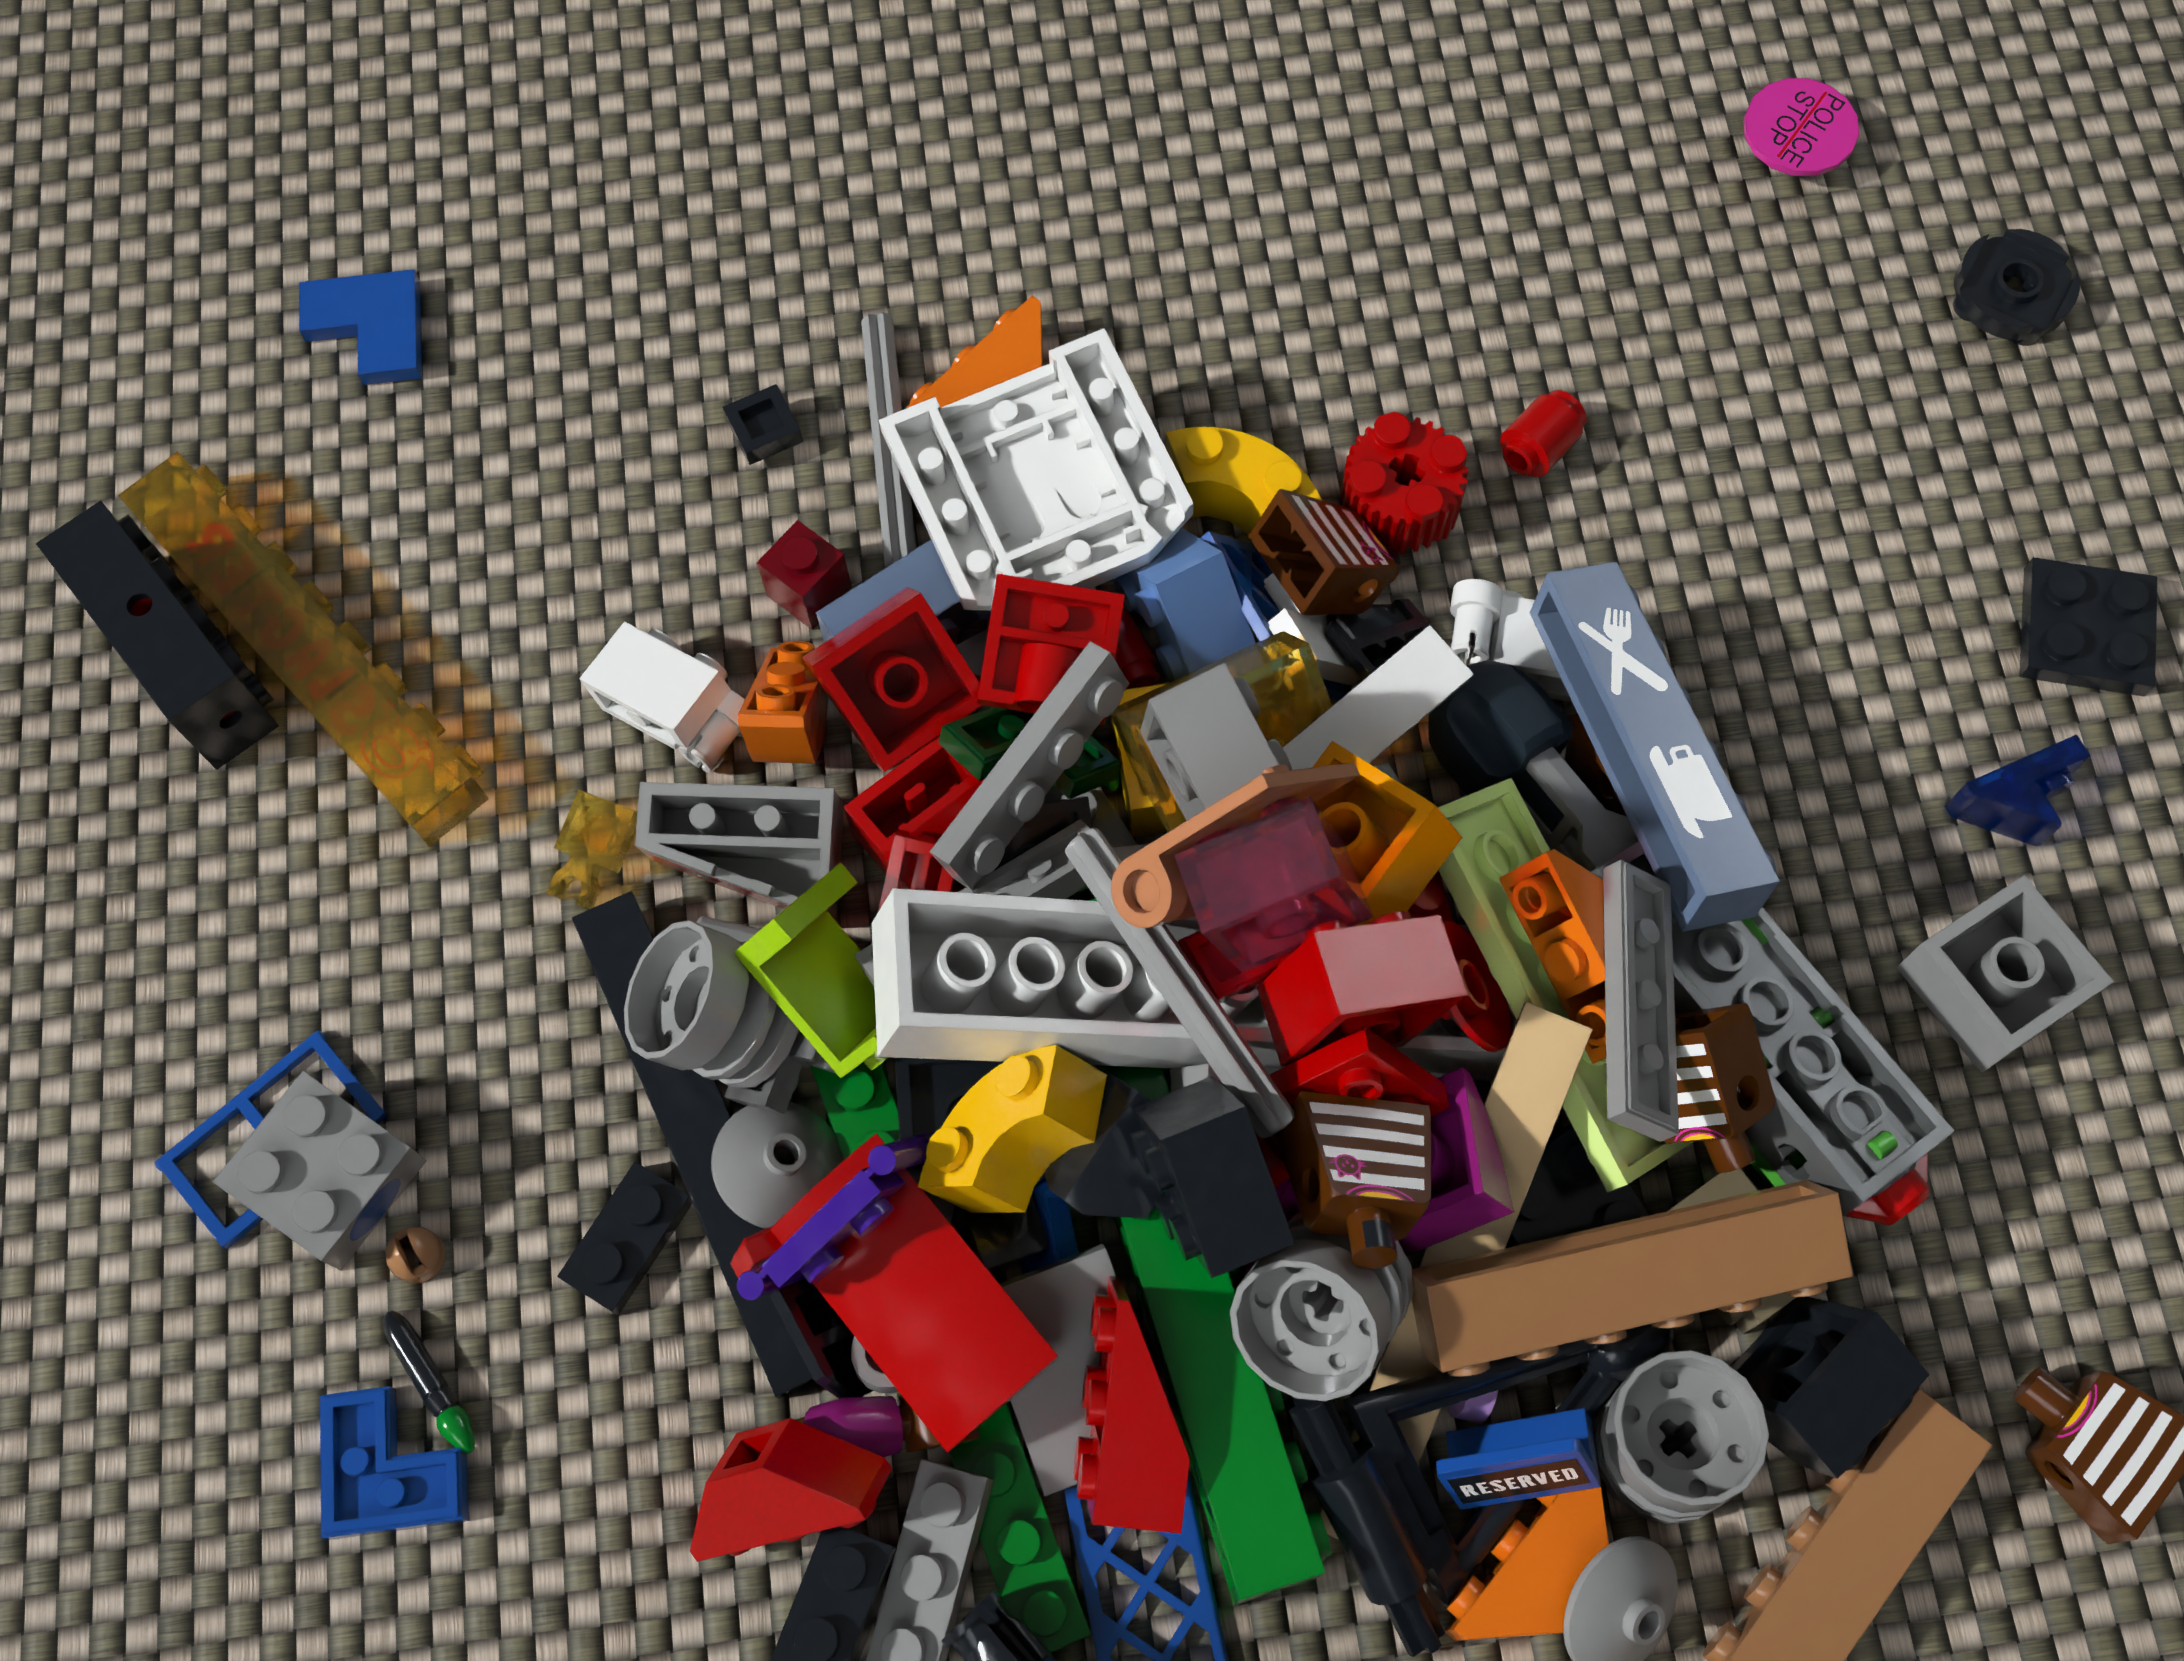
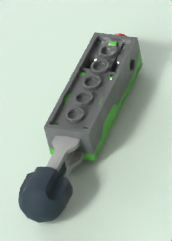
(1841, 1100)

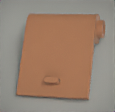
(1149, 884)

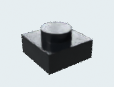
(763, 424)

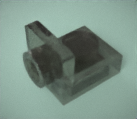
(1002, 1237)

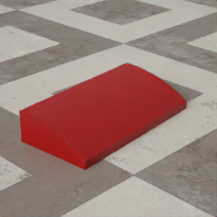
(926, 1308)

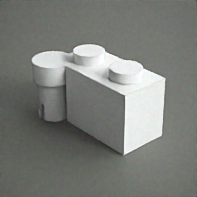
(1499, 628)
(666, 693)

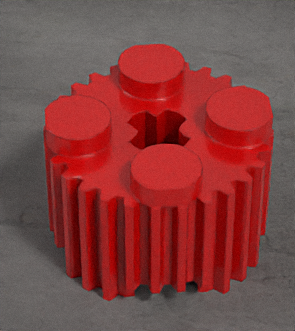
(1406, 481)

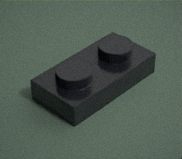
(626, 1238)

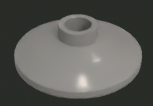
(749, 1174)
(1621, 1602)

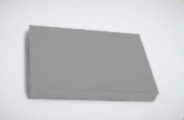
(1050, 1407)

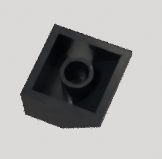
(1829, 1381)

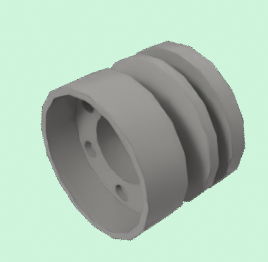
(704, 1010)
(1315, 1317)
(1710, 1413)

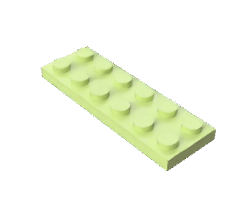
(1495, 841)

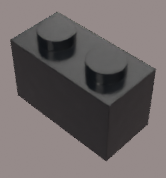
(836, 1598)

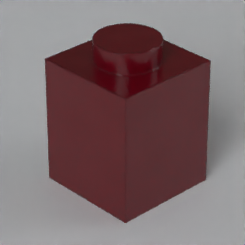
(804, 573)

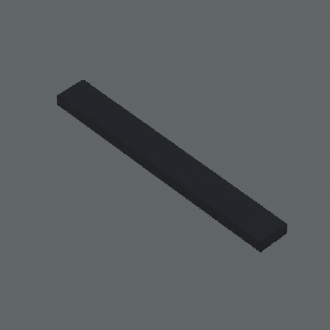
(690, 1117)

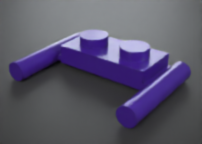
(856, 1207)

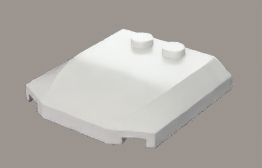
(1042, 475)

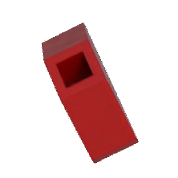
(782, 1486)

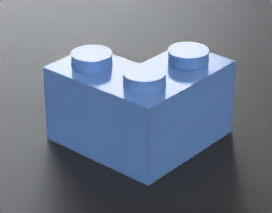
(1190, 603)

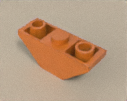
(1005, 353)
(785, 708)
(1565, 923)
(1534, 1571)

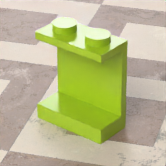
(815, 977)

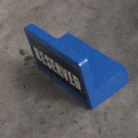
(1520, 1459)

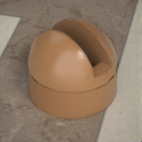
(426, 1246)

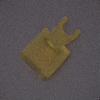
(595, 838)

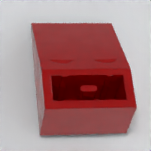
(915, 797)
(1135, 1456)

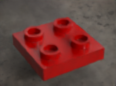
(1038, 635)
(1362, 1068)

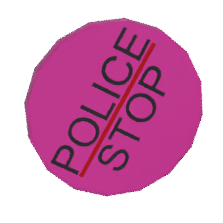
(1801, 127)

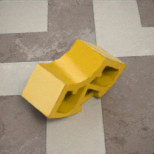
(1233, 473)
(1013, 1130)

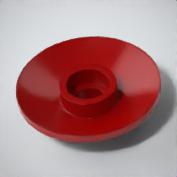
(1484, 1011)

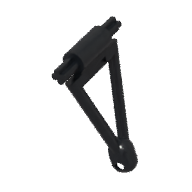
(1382, 1500)

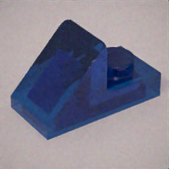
(2017, 795)

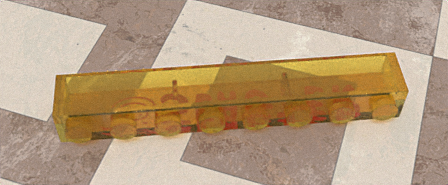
(305, 649)

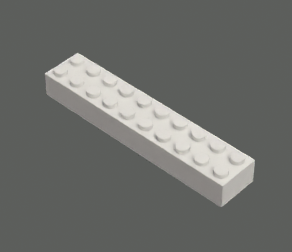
(1034, 972)

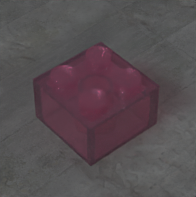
(1271, 883)

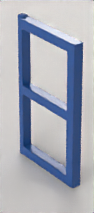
(244, 1103)

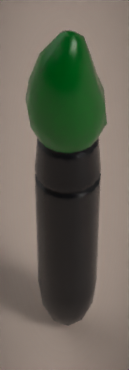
(451, 1419)

